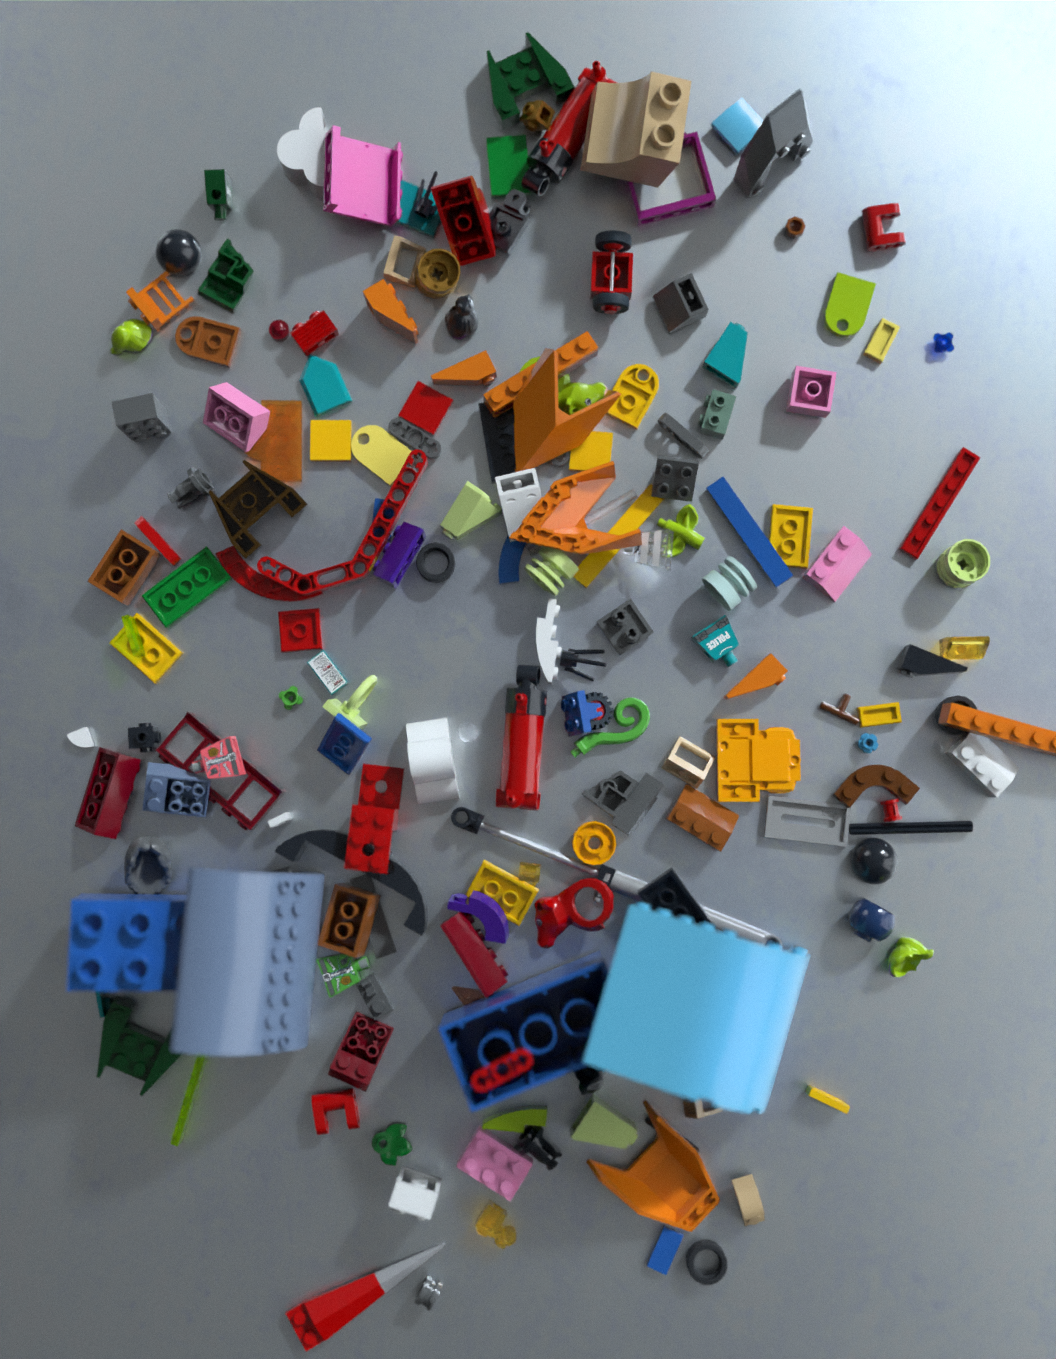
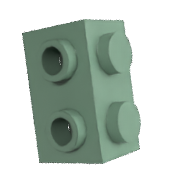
(717, 414)

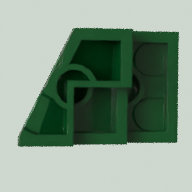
(227, 278)

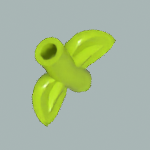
(683, 530)

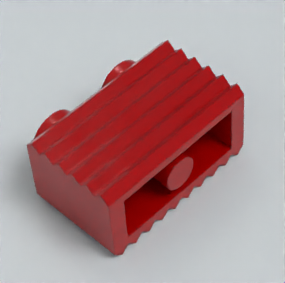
(314, 332)

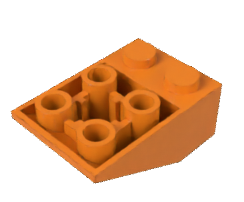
(390, 311)

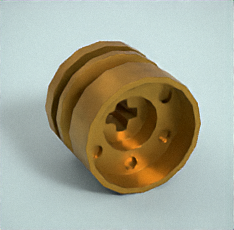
(443, 264)

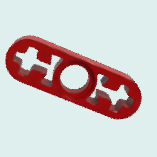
(157, 540)
(504, 1060)

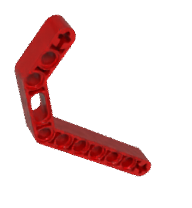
(369, 539)

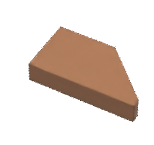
(467, 995)

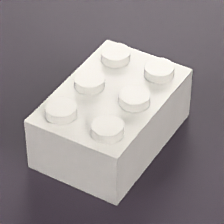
(415, 1193)

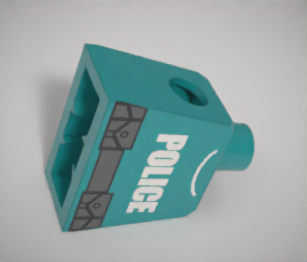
(717, 641)

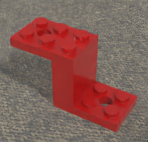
(374, 819)

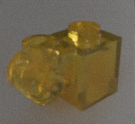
(490, 1224)

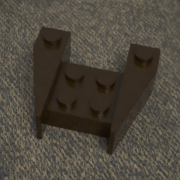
(249, 501)

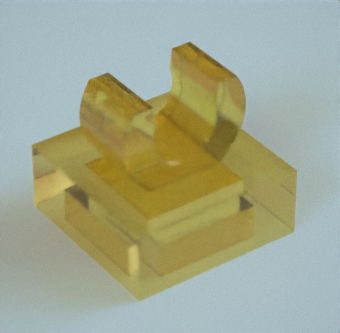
(529, 872)

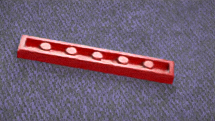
(939, 503)

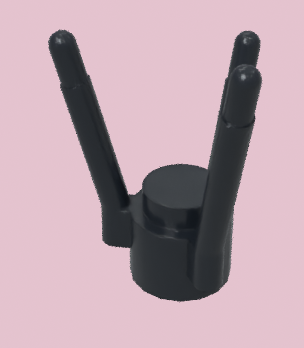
(423, 206)
(570, 659)

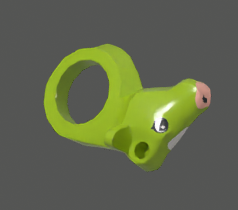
(574, 395)

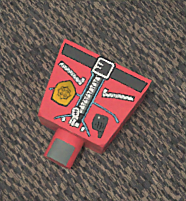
(220, 759)

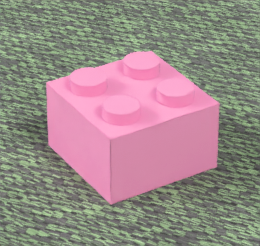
(811, 391)

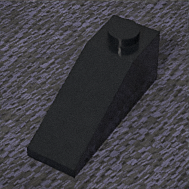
(924, 663)

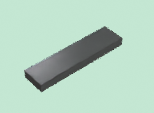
(380, 934)

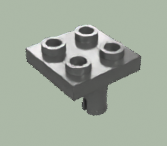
(674, 478)
(625, 627)

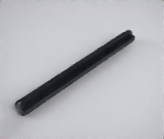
(910, 827)

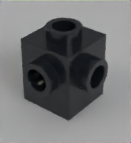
(137, 739)

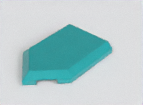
(323, 385)

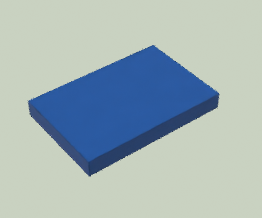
(344, 744)

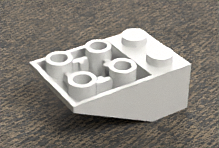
(518, 496)

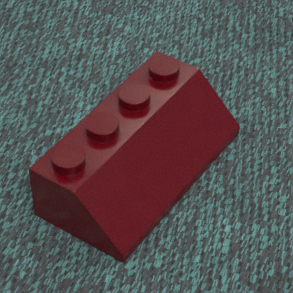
(107, 793)
(474, 953)

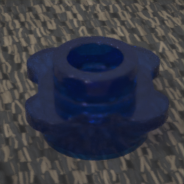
(939, 347)

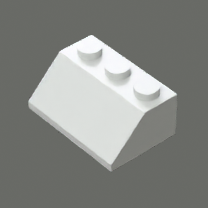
(983, 763)

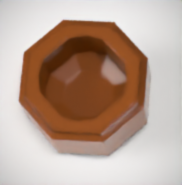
(794, 227)

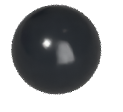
(178, 252)
(874, 861)

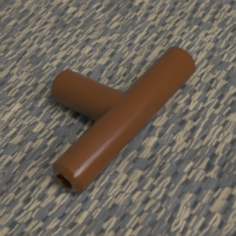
(840, 710)

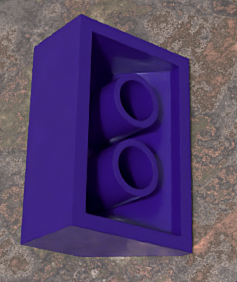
(399, 554)

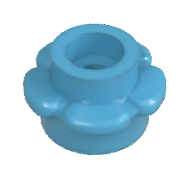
(863, 740)

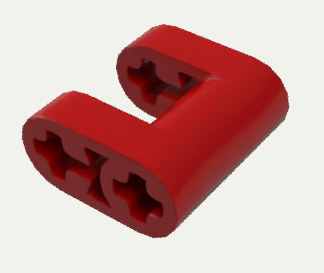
(873, 227)
(335, 1101)

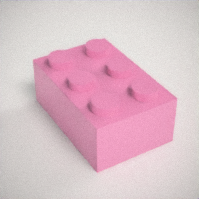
(494, 1163)

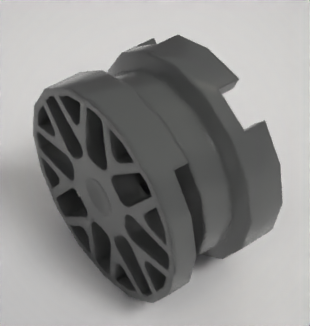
(428, 1292)

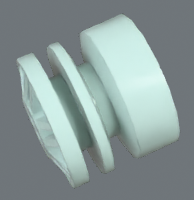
(732, 580)

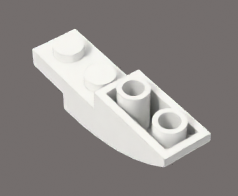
(547, 649)

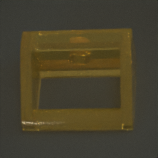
(964, 647)

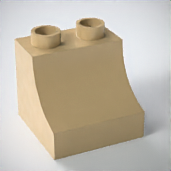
(636, 128)

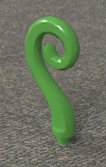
(591, 740)

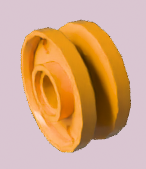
(606, 846)

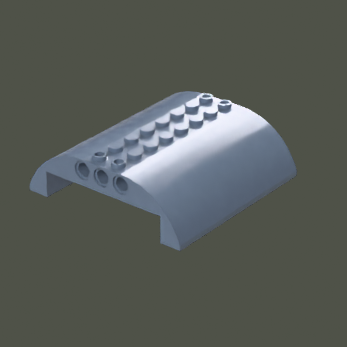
(247, 962)

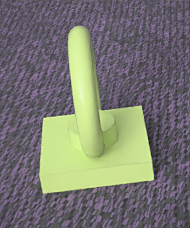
(349, 708)

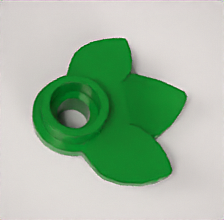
(395, 1143)

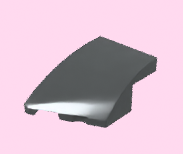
(613, 793)

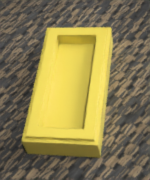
(881, 340)

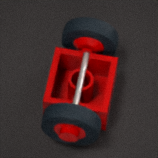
(611, 272)

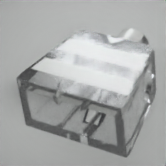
(655, 549)

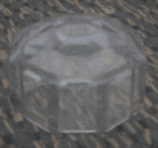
(468, 732)

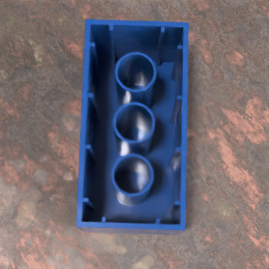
(125, 942)
(543, 1014)

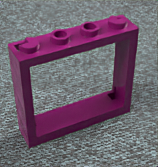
(680, 207)

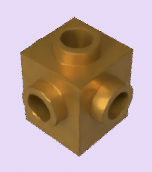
(537, 115)

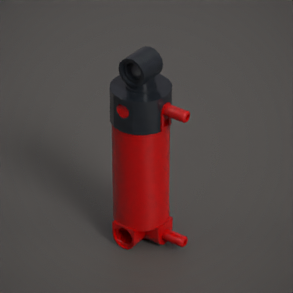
(565, 135)
(522, 742)

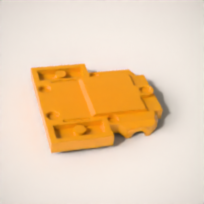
(755, 760)

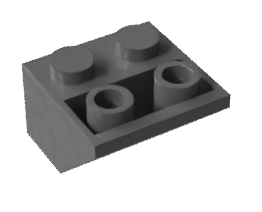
(681, 303)

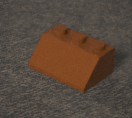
(702, 817)

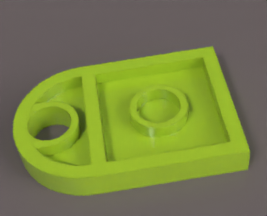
(848, 303)

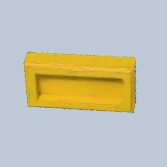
(879, 714)
(827, 1099)

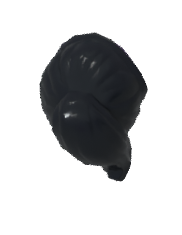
(462, 318)
(590, 1079)

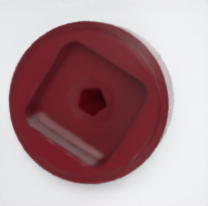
(279, 330)

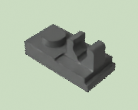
(374, 996)

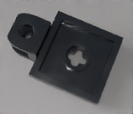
(513, 216)

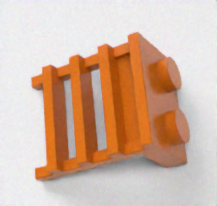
(151, 312)

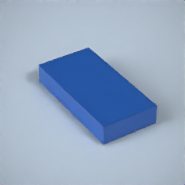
(664, 1250)

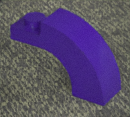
(486, 910)

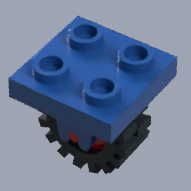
(585, 712)

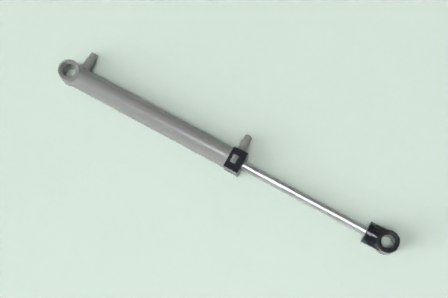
(614, 879)

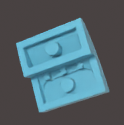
(737, 125)

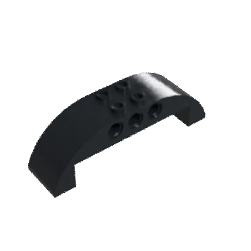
(400, 880)

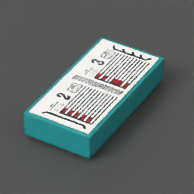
(327, 672)

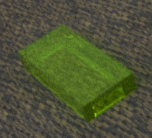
(133, 636)

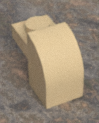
(748, 1200)

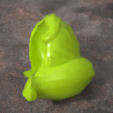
(130, 336)
(907, 956)

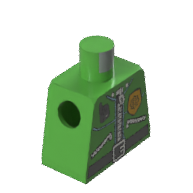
(341, 971)

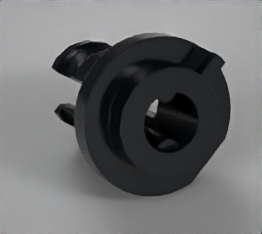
(537, 1146)

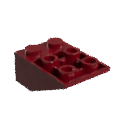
(360, 1051)

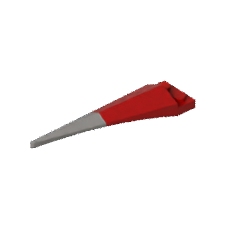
(328, 1312)

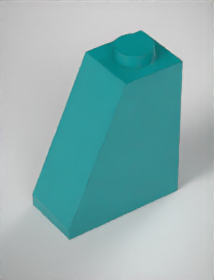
(728, 355)

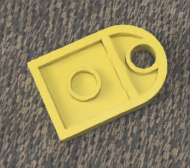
(382, 453)

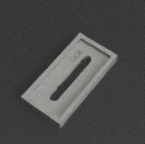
(831, 836)

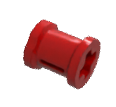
(891, 810)

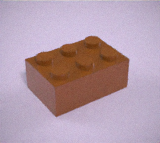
(124, 567)
(349, 920)

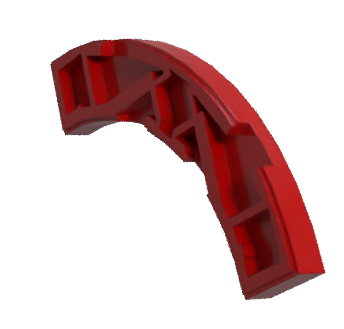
(256, 582)

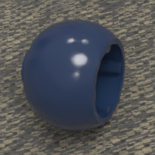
(871, 921)

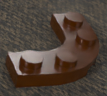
(876, 776)

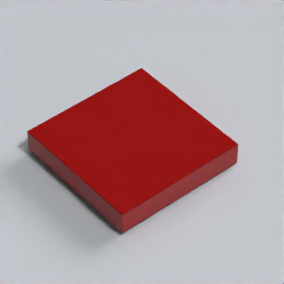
(426, 408)
(300, 630)

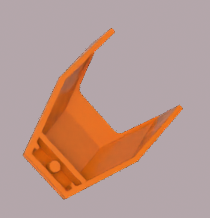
(665, 1180)

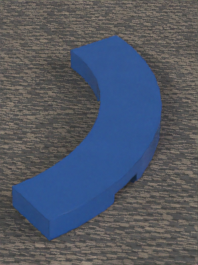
(510, 561)

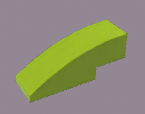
(516, 1118)

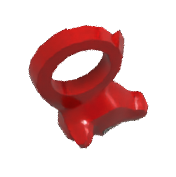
(559, 912)

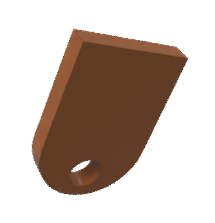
(209, 340)

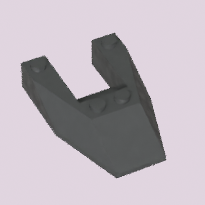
(781, 133)

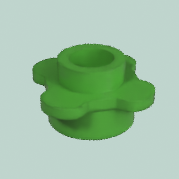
(292, 691)

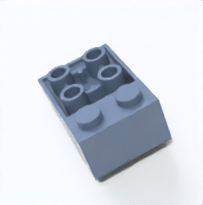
(175, 791)

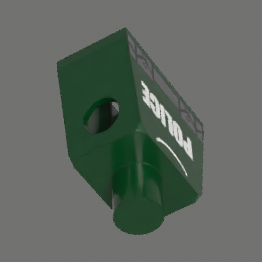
(217, 185)

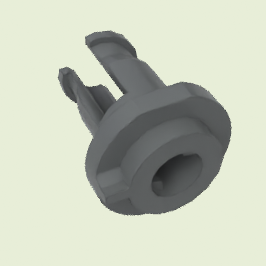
(189, 489)

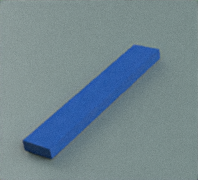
(749, 532)

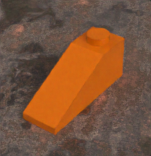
(471, 372)
(763, 675)

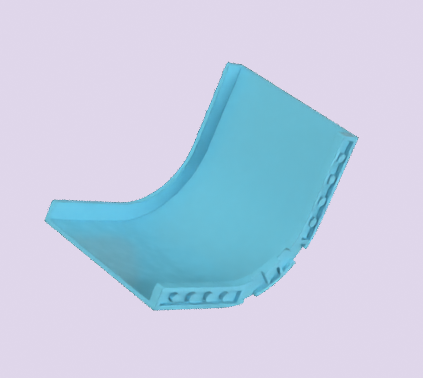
(696, 1010)

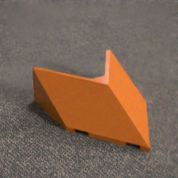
(540, 426)
(559, 515)

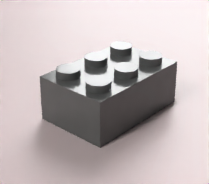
(141, 417)

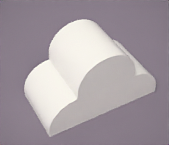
(303, 152)
(432, 761)

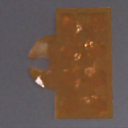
(281, 443)

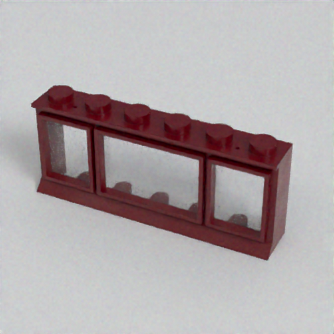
(243, 796)

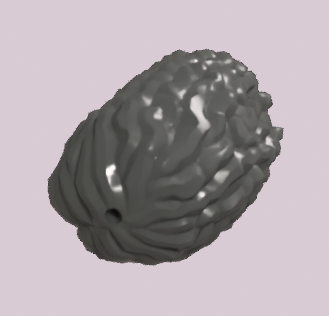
(147, 865)

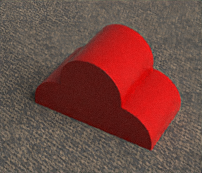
(465, 219)

